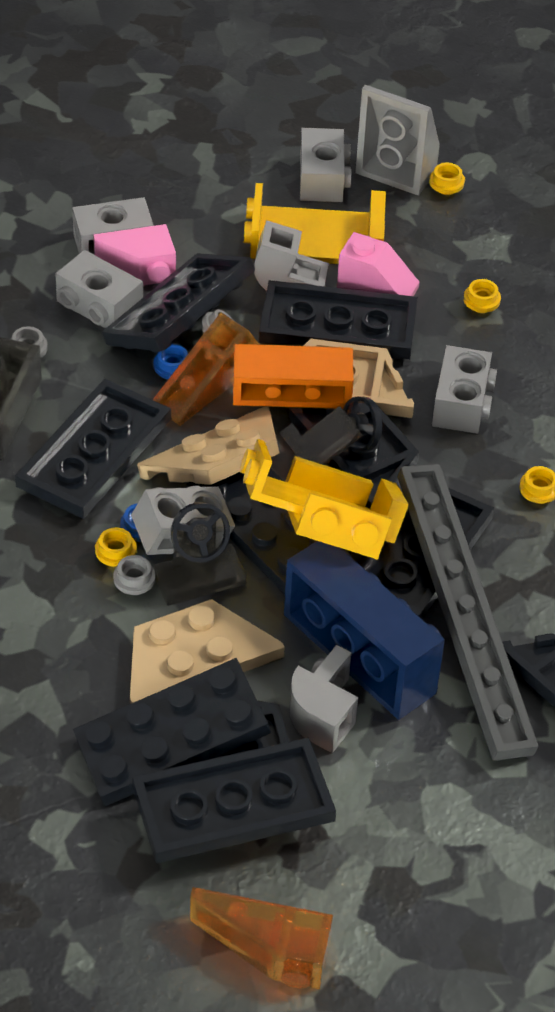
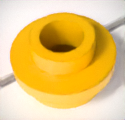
(447, 178)
(482, 296)
(538, 485)
(114, 546)

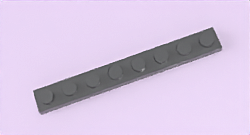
(467, 613)

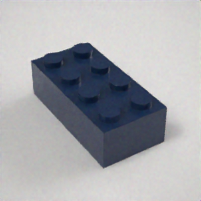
(346, 606)

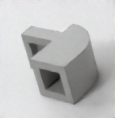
(279, 258)
(320, 704)

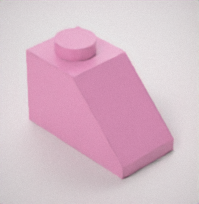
(139, 251)
(374, 267)

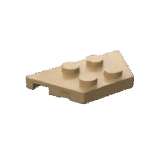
(375, 378)
(214, 454)
(194, 642)

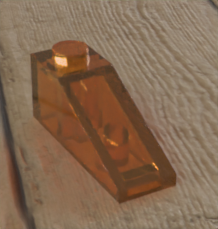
(205, 370)
(273, 937)

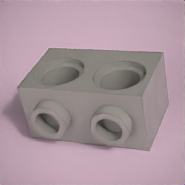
(463, 388)
(160, 506)

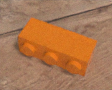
(292, 376)

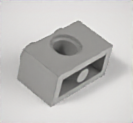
(323, 165)
(108, 218)
(97, 289)

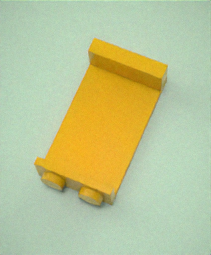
(322, 230)
(281, 494)
(334, 520)

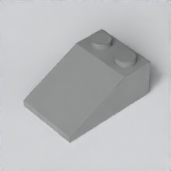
(396, 141)

